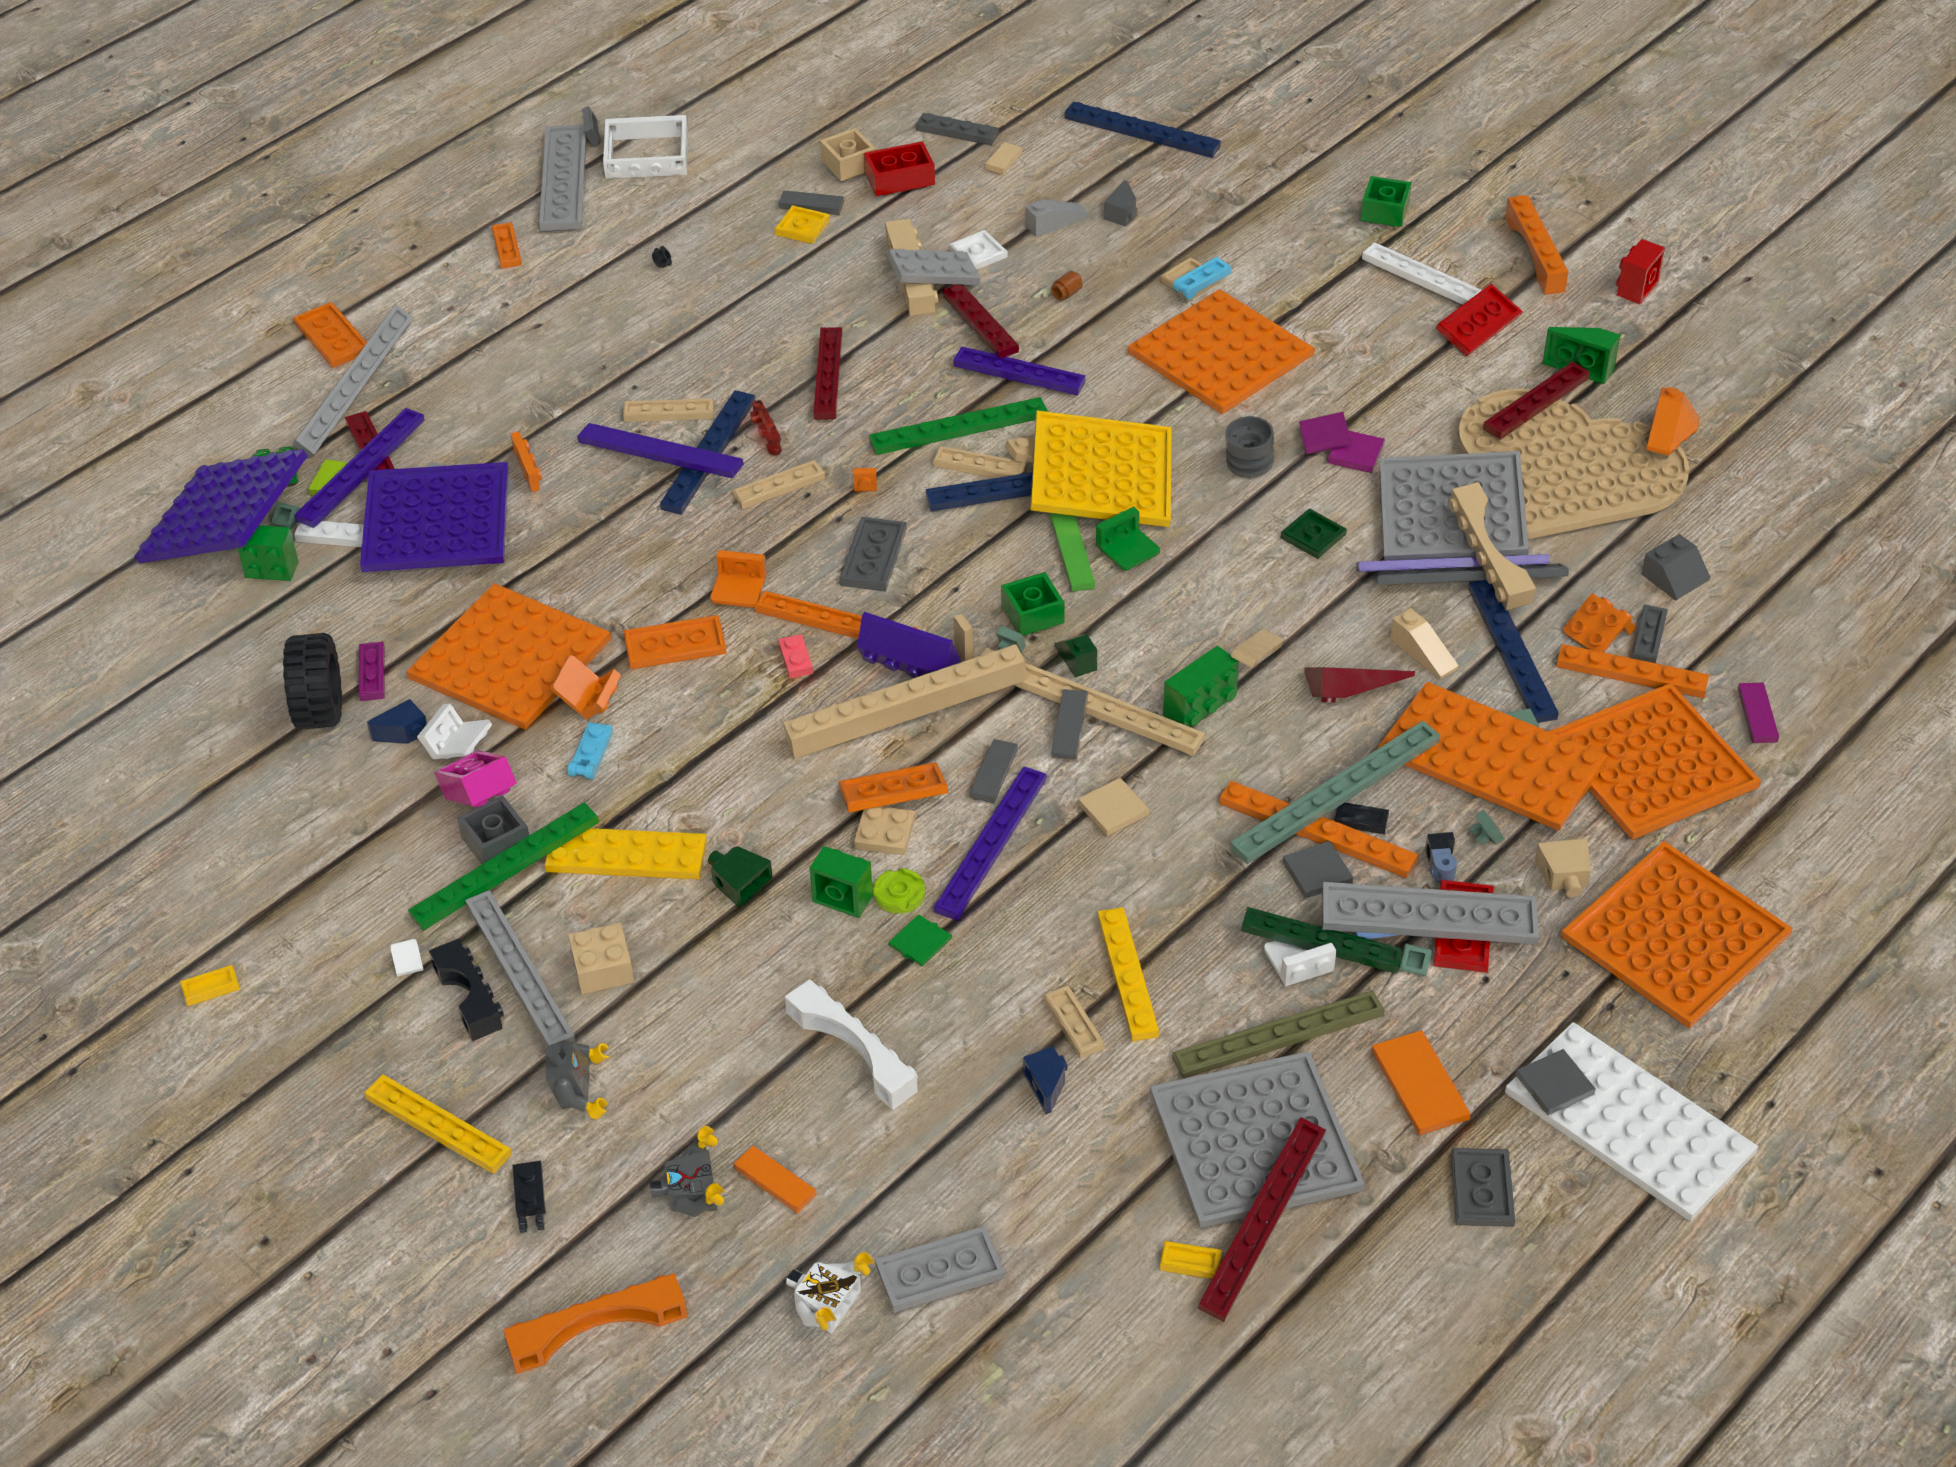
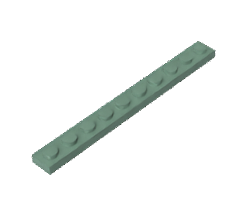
(1334, 792)

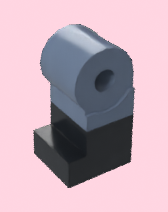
(1439, 854)

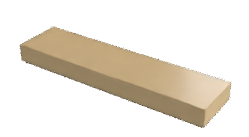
(668, 410)
(977, 463)
(778, 484)
(1257, 648)

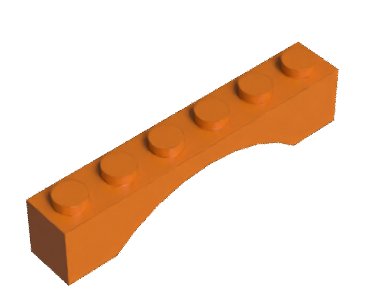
(1548, 263)
(651, 1302)

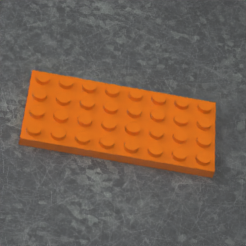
(1500, 756)

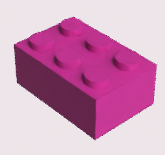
(476, 778)

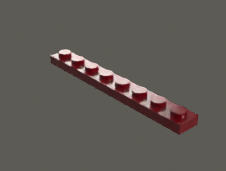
(1261, 1220)

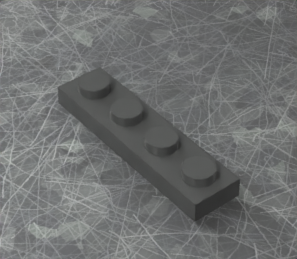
(957, 128)

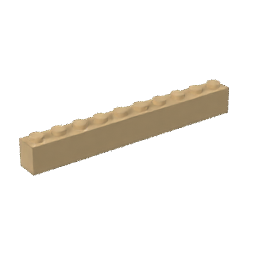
(905, 701)

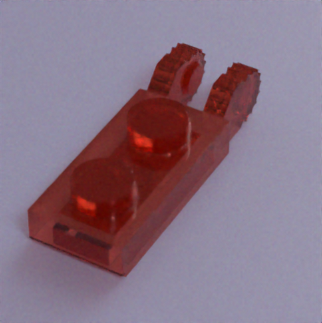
(766, 427)

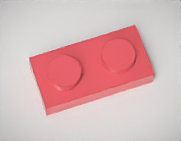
(795, 656)

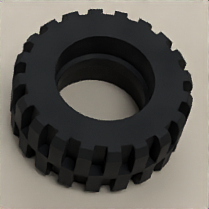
(312, 681)

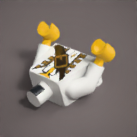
(828, 1291)

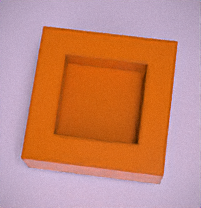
(865, 479)

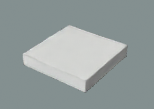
(981, 249)

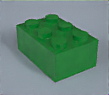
(1201, 687)

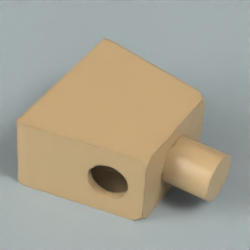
(1564, 865)

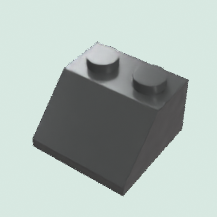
(1675, 567)

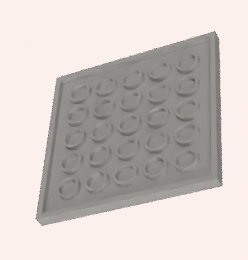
(1418, 512)
(1233, 1127)

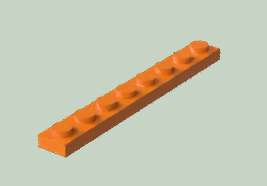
(1323, 830)

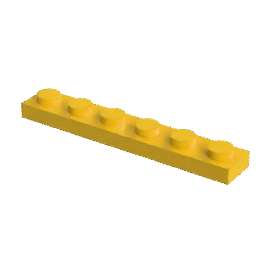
(1128, 974)
(438, 1124)

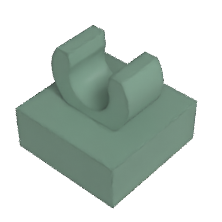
(1009, 637)
(1488, 829)

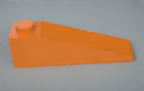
(1671, 422)

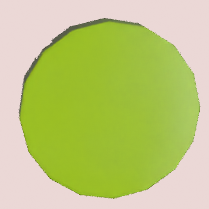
(899, 891)

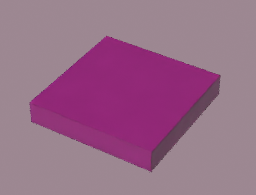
(1325, 432)
(1360, 454)

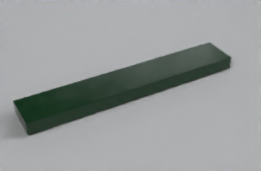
(1312, 936)

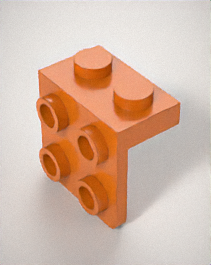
(739, 578)
(1598, 624)
(583, 688)

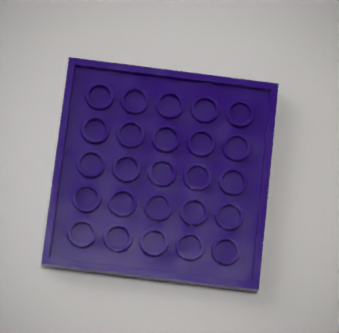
(221, 506)
(435, 517)

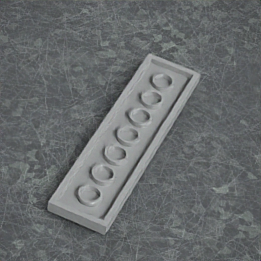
(563, 178)
(1429, 913)

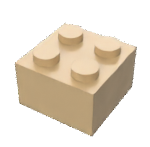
(845, 153)
(601, 958)

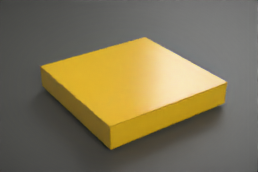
(802, 224)

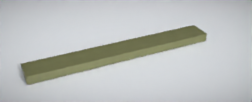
(1277, 1034)

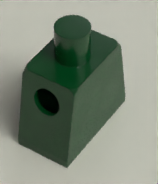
(739, 873)

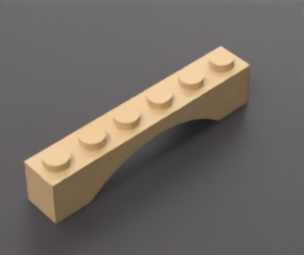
(1510, 582)

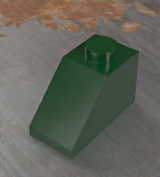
(1078, 654)

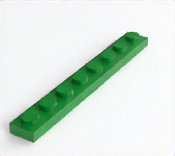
(956, 426)
(503, 866)

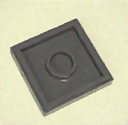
(1316, 865)
(1555, 1082)

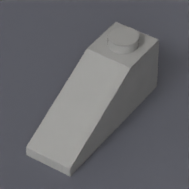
(1051, 215)

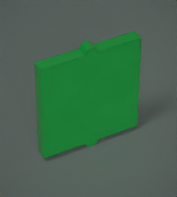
(920, 940)

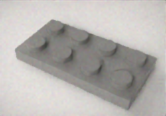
(933, 267)
(939, 1269)

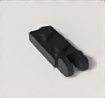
(529, 1193)

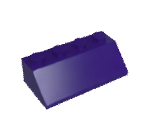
(904, 647)

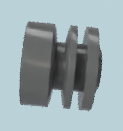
(1249, 446)

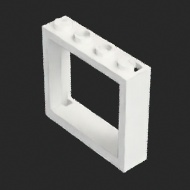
(642, 129)

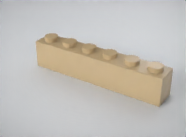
(918, 296)

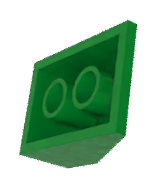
(1587, 347)

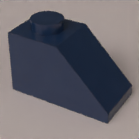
(398, 724)
(1045, 1076)

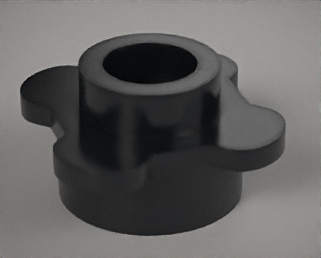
(661, 257)

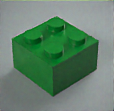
(1386, 201)
(269, 554)
(1032, 604)
(841, 881)

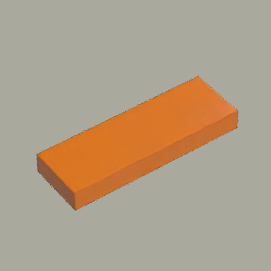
(506, 245)
(775, 1179)

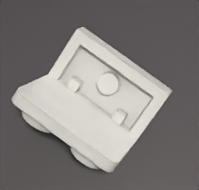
(449, 736)
(1299, 964)

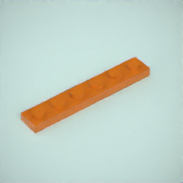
(1631, 670)

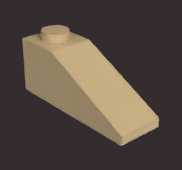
(1421, 642)

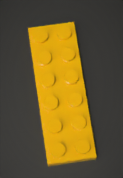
(631, 854)

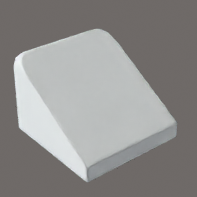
(406, 957)

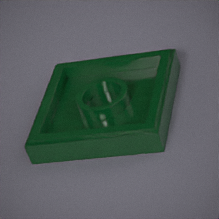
(1313, 533)

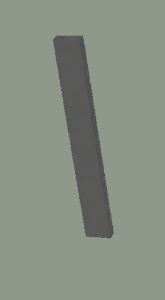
(1462, 574)

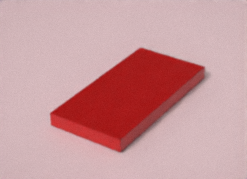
(1479, 320)
(1463, 953)

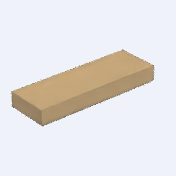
(1074, 1022)

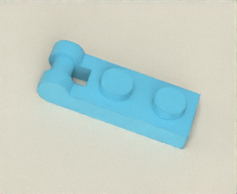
(1201, 277)
(590, 750)

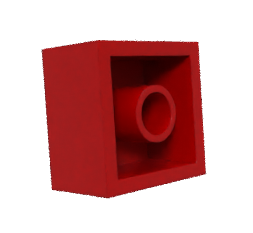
(1640, 271)

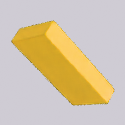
(210, 985)
(1190, 1259)

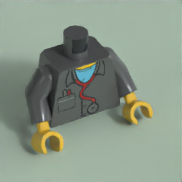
(569, 1075)
(691, 1178)

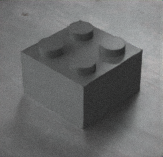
(492, 828)

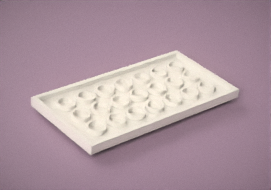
(1643, 1127)

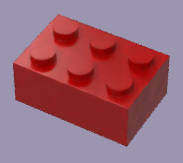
(899, 168)

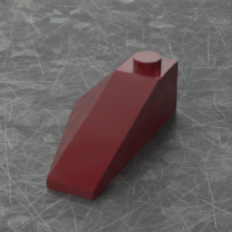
(1345, 682)

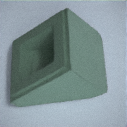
(284, 515)
(1416, 960)

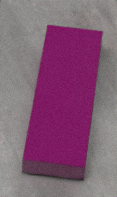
(371, 671)
(1758, 712)

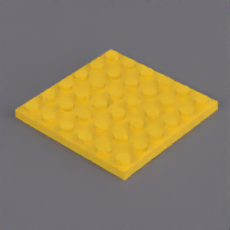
(1101, 468)

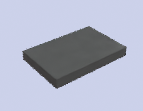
(1482, 1187)

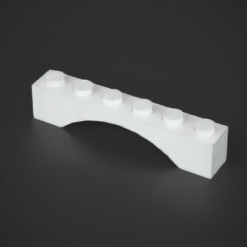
(816, 1011)

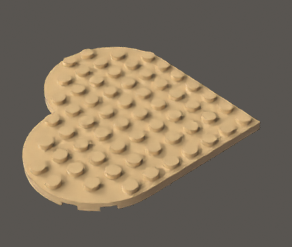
(1578, 467)

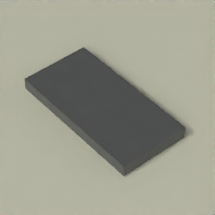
(873, 554)

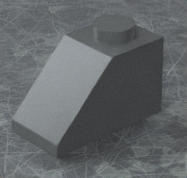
(1121, 205)

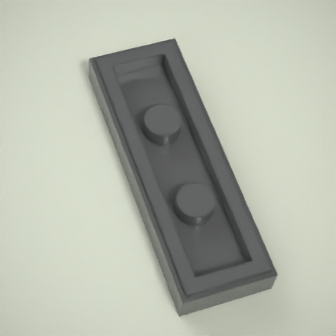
(818, 202)
(1649, 633)
(1069, 724)
(993, 771)

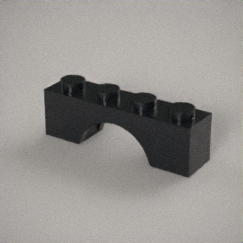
(477, 1011)

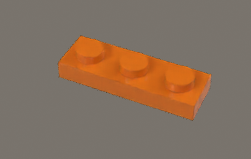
(526, 461)

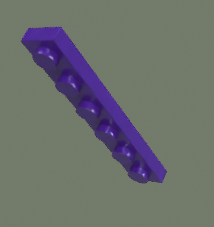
(1019, 371)

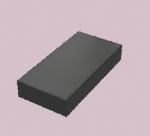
(591, 126)

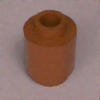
(1066, 285)

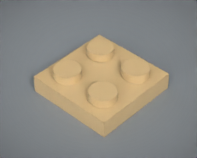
(885, 830)

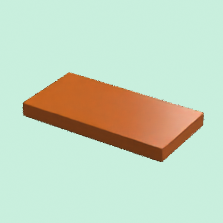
(330, 334)
(674, 642)
(893, 787)
(1420, 1082)

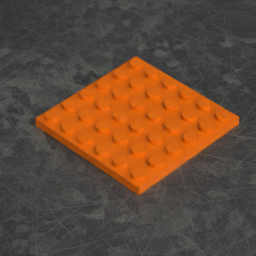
(1221, 351)
(507, 655)
(1659, 761)
(1676, 934)

